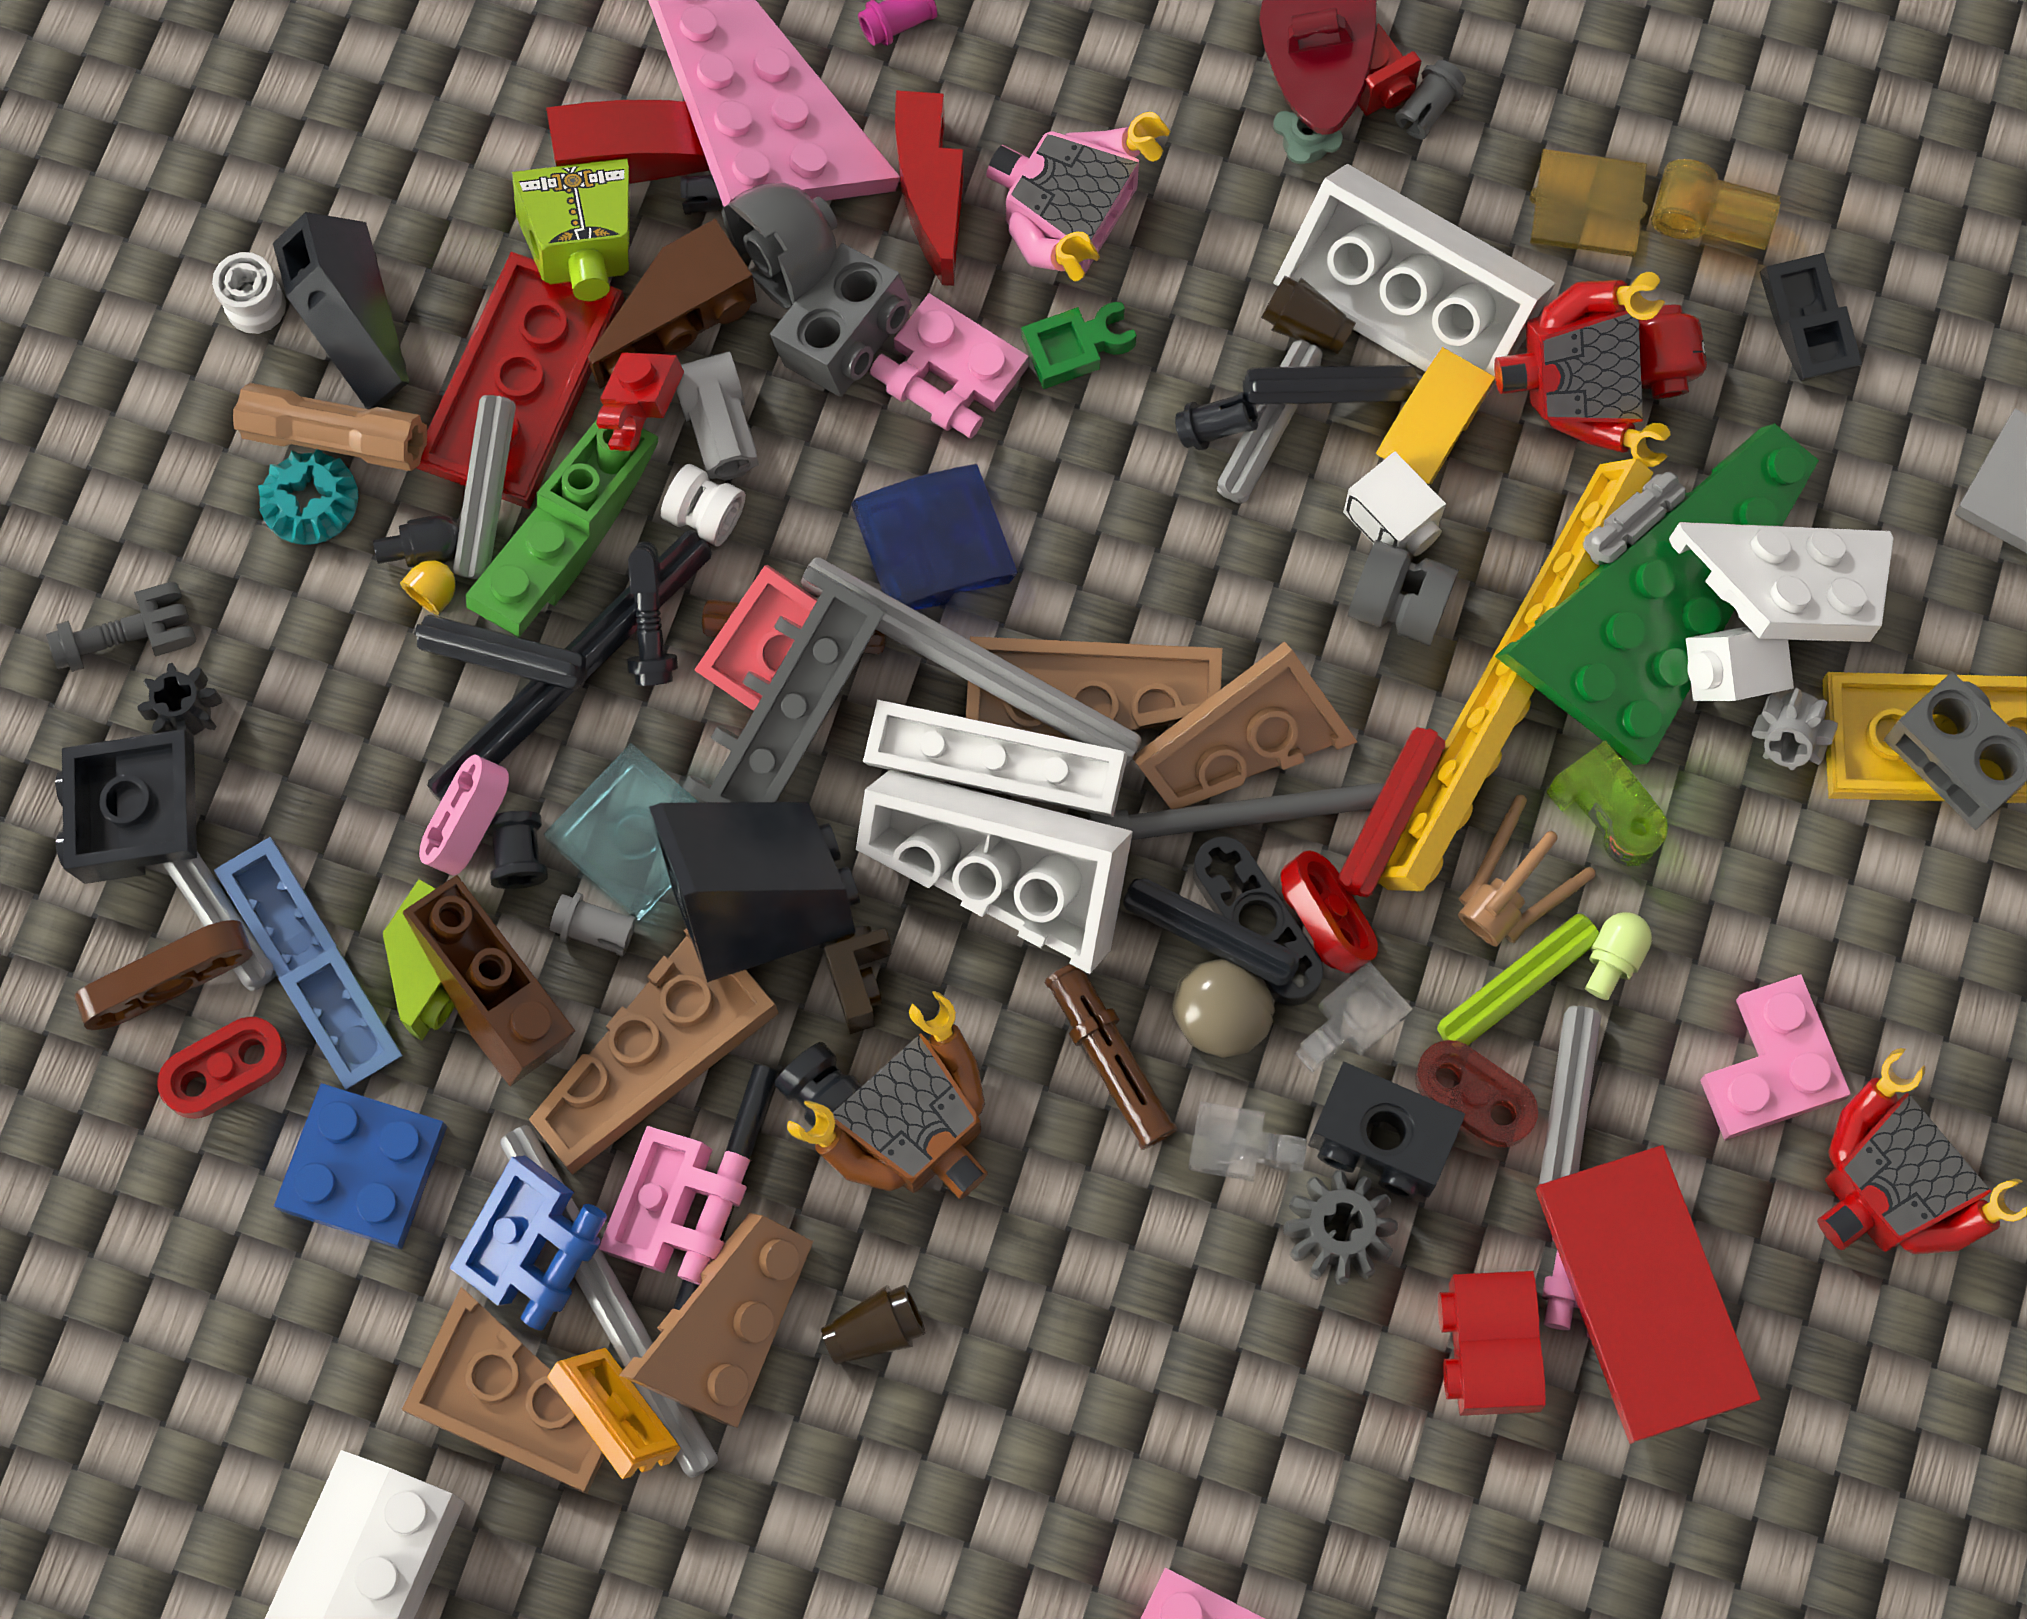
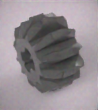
(1362, 1241)

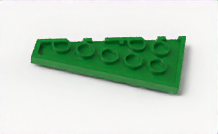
(1619, 641)

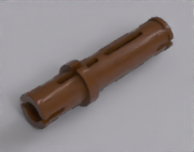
(1115, 1063)

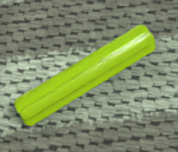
(1519, 981)

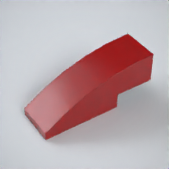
(649, 133)
(929, 178)

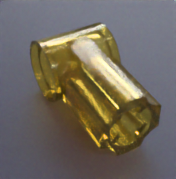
(1697, 203)

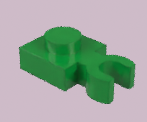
(1069, 347)

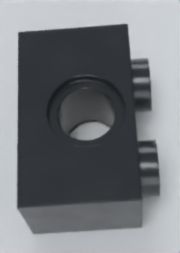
(1424, 1128)

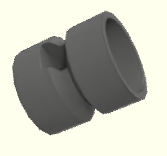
(1379, 589)

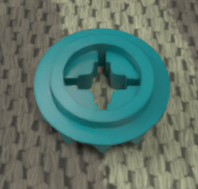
(322, 517)

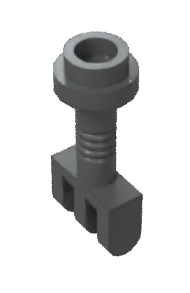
(152, 622)

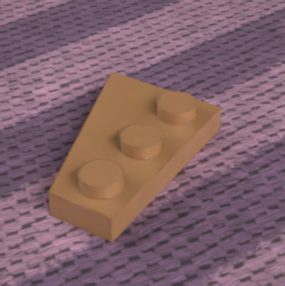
(1249, 726)
(499, 1397)

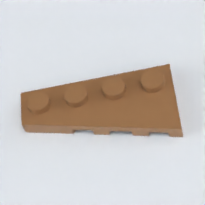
(1124, 682)
(650, 1054)

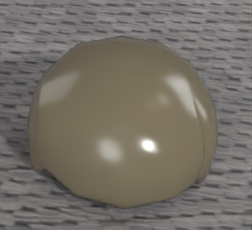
(1223, 1008)

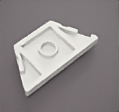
(1795, 578)

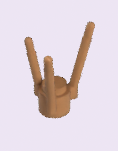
(1494, 909)

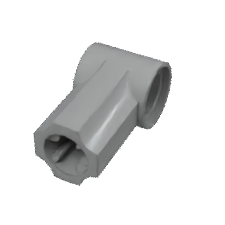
(713, 403)

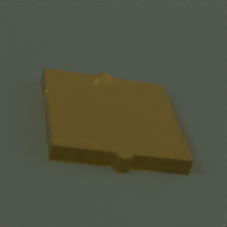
(1588, 203)

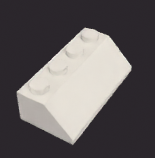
(1412, 275)
(367, 1545)

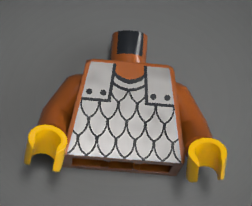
(909, 1115)

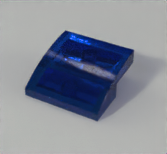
(934, 537)

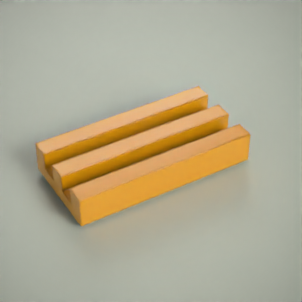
(613, 1412)

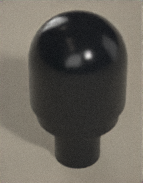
(420, 541)

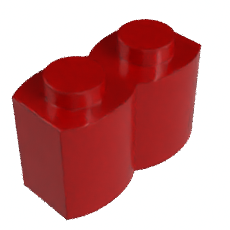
(1495, 1343)

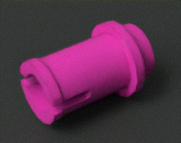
(892, 17)

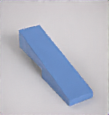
(308, 963)

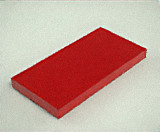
(532, 351)
(1647, 1294)

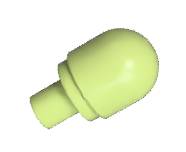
(1618, 952)

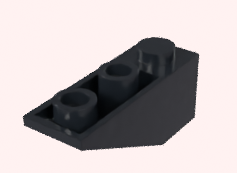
(340, 295)

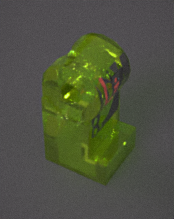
(1615, 803)

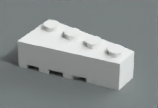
(1004, 858)

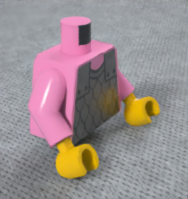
(1073, 190)

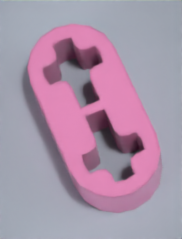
(464, 815)

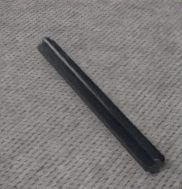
(595, 643)

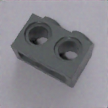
(834, 315)
(1952, 761)

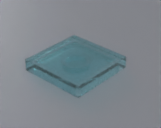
(613, 834)

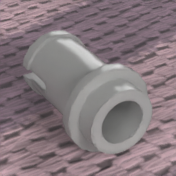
(592, 924)

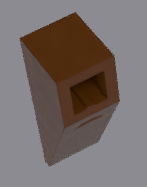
(679, 296)
(488, 982)

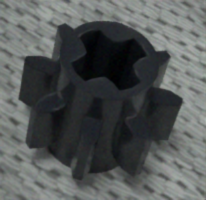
(165, 696)

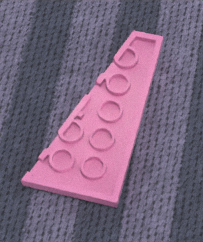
(763, 106)

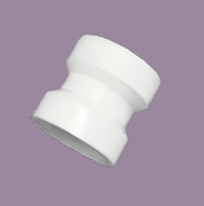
(256, 305)
(702, 504)

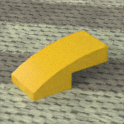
(1437, 413)

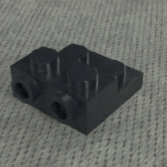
(127, 805)

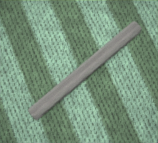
(986, 669)
(622, 1322)

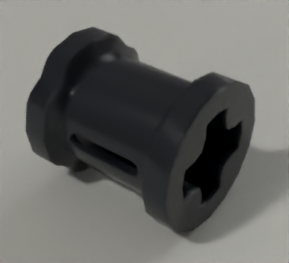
(516, 850)

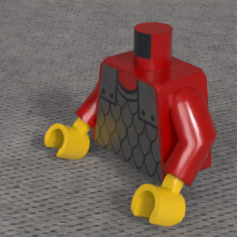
(1587, 365)
(1904, 1176)

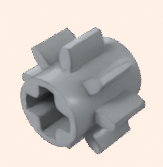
(1794, 729)

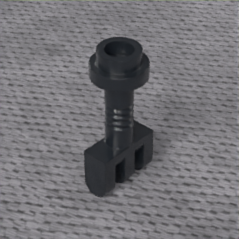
(652, 664)

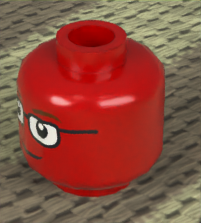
(1671, 352)

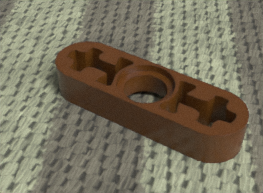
(163, 974)

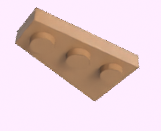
(725, 1329)

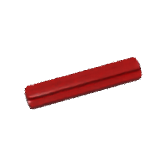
(1391, 812)

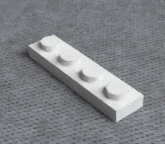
(995, 758)

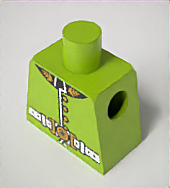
(576, 223)

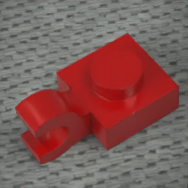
(637, 391)

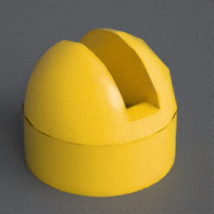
(430, 585)

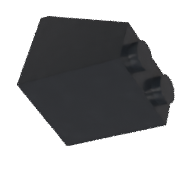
(753, 880)

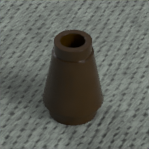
(1307, 315)
(875, 1326)

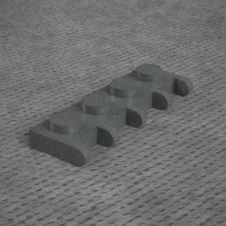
(796, 697)

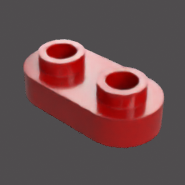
(1328, 912)
(222, 1064)

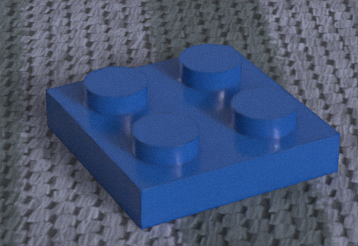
(360, 1166)

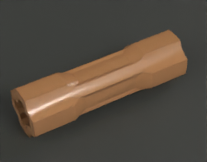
(373, 434)

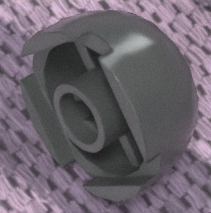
(784, 236)

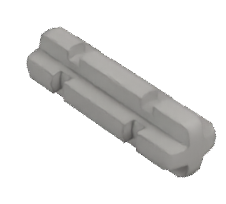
(1634, 518)

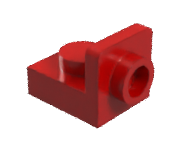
(1391, 75)

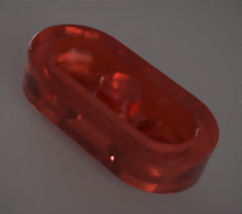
(1479, 1089)

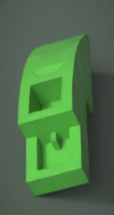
(562, 532)

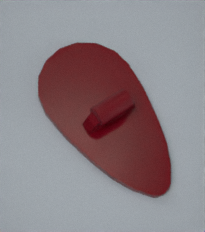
(1320, 56)

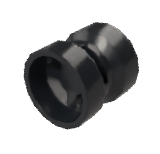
(816, 1079)

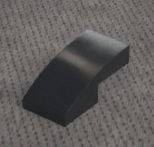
(1808, 317)

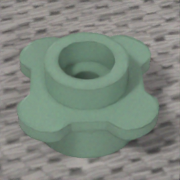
(1302, 147)

